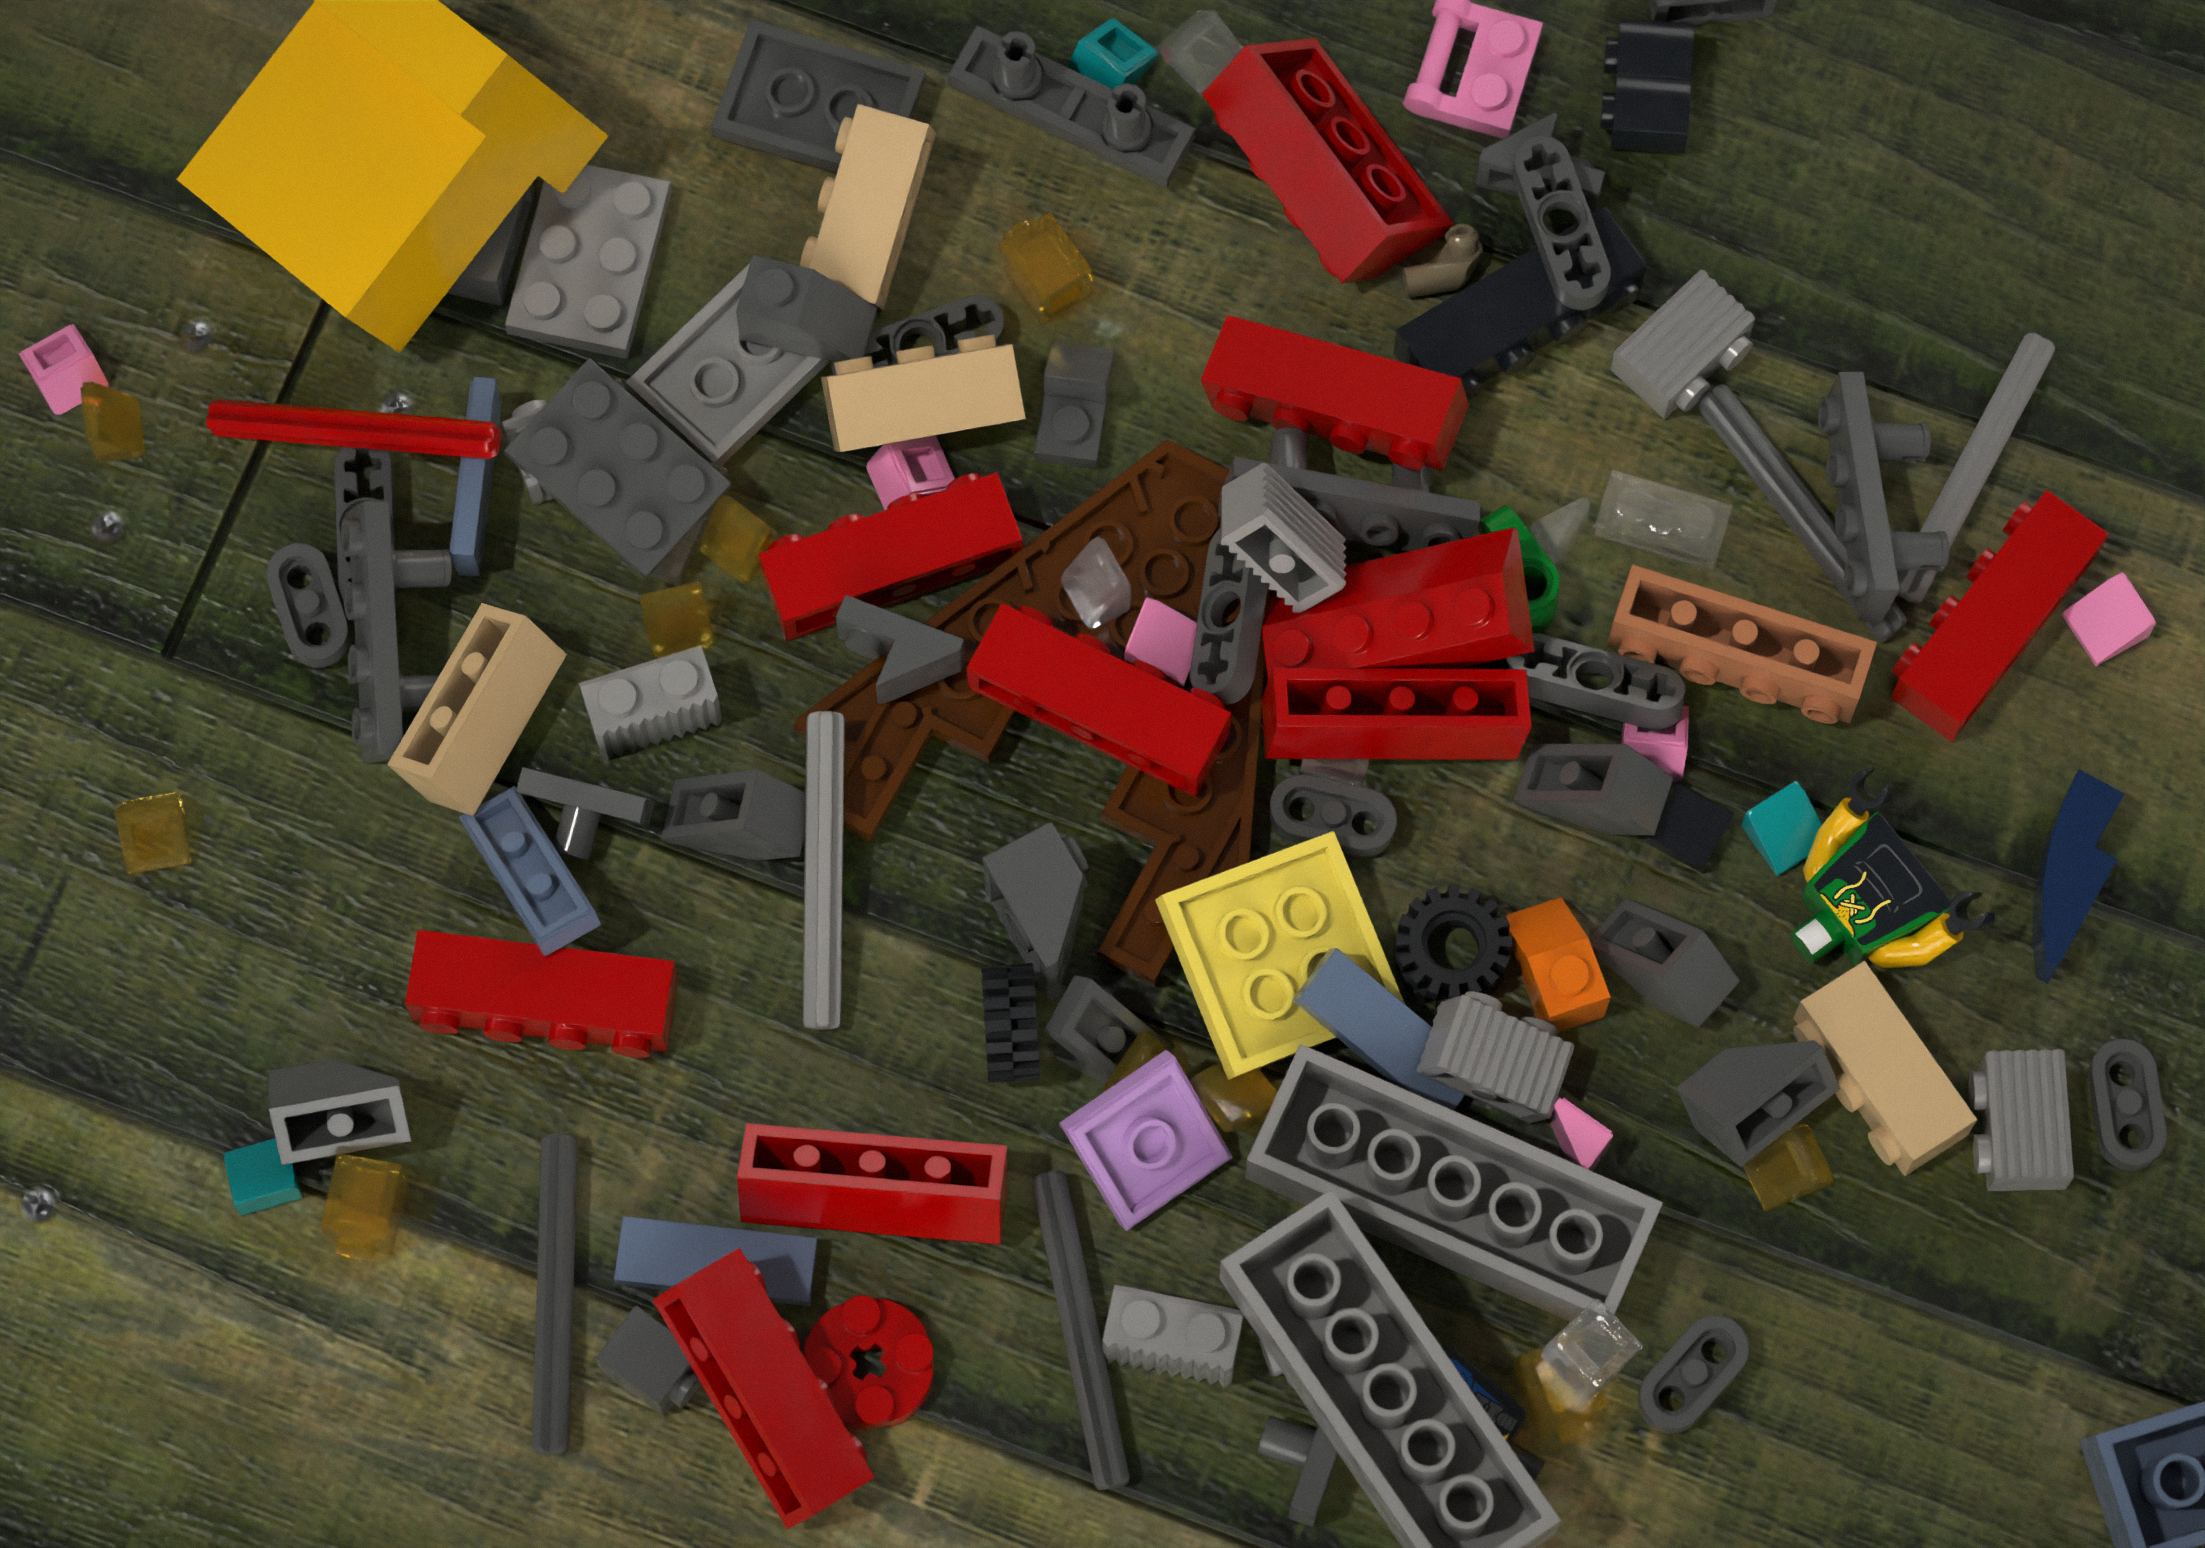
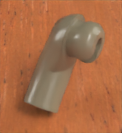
(1452, 266)

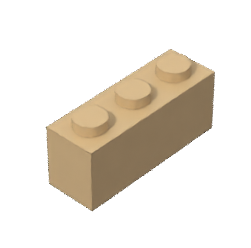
(869, 201)
(922, 394)
(477, 709)
(1884, 1070)

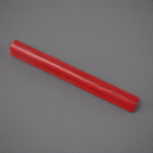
(354, 428)

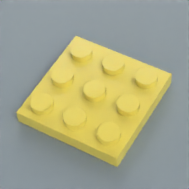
(1256, 940)

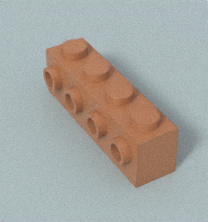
(1741, 645)

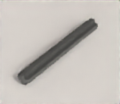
(1787, 495)
(554, 1295)
(1080, 1330)

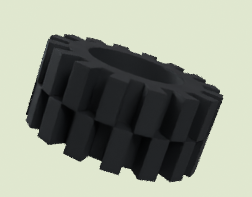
(1452, 910)
(1010, 1023)

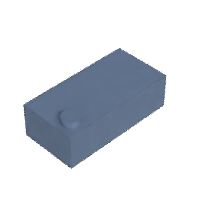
(2152, 1479)

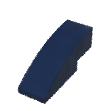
(2071, 869)

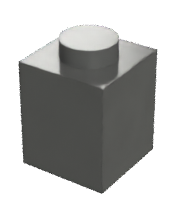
(649, 1363)

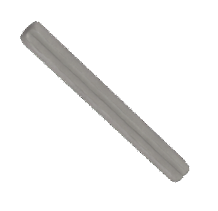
(1981, 453)
(823, 870)

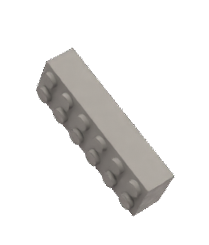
(1451, 1187)
(1383, 1386)

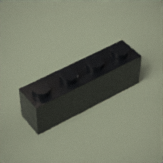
(1515, 313)

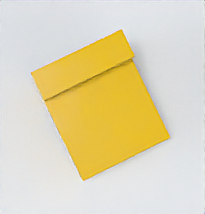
(385, 155)

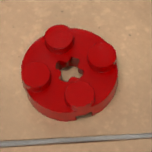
(907, 1356)

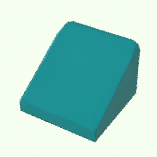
(1112, 55)
(1783, 828)
(259, 1178)

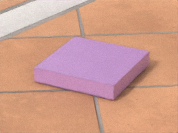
(1146, 1140)

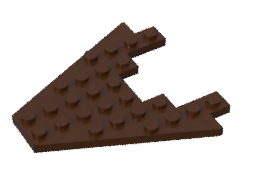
(1159, 530)

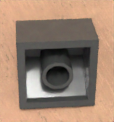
(1039, 900)

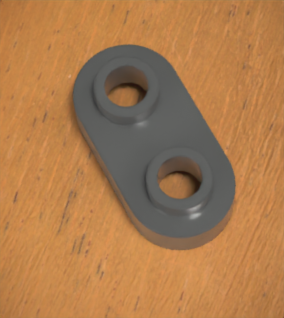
(308, 608)
(1334, 809)
(2127, 1107)
(1691, 1375)

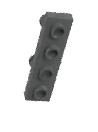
(1072, 106)
(1367, 511)
(1861, 517)
(371, 604)

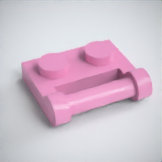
(1493, 72)

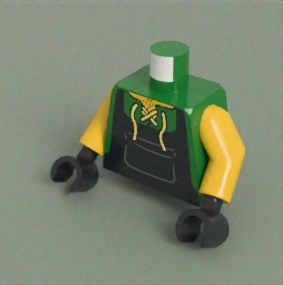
(1875, 893)

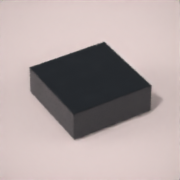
(1690, 828)

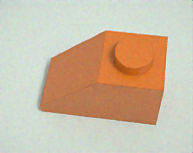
(1557, 965)

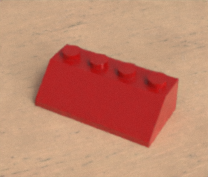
(1325, 158)
(1412, 611)

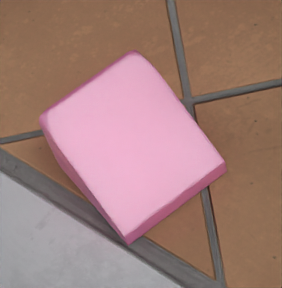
(61, 366)
(909, 469)
(2110, 619)
(1163, 640)
(1662, 747)
(1579, 1135)

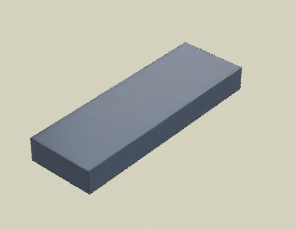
(474, 485)
(530, 871)
(1372, 1024)
(667, 1252)

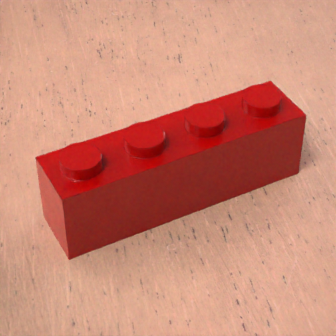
(1335, 393)
(891, 554)
(1998, 615)
(1099, 698)
(1395, 713)
(563, 996)
(873, 1183)
(764, 1388)

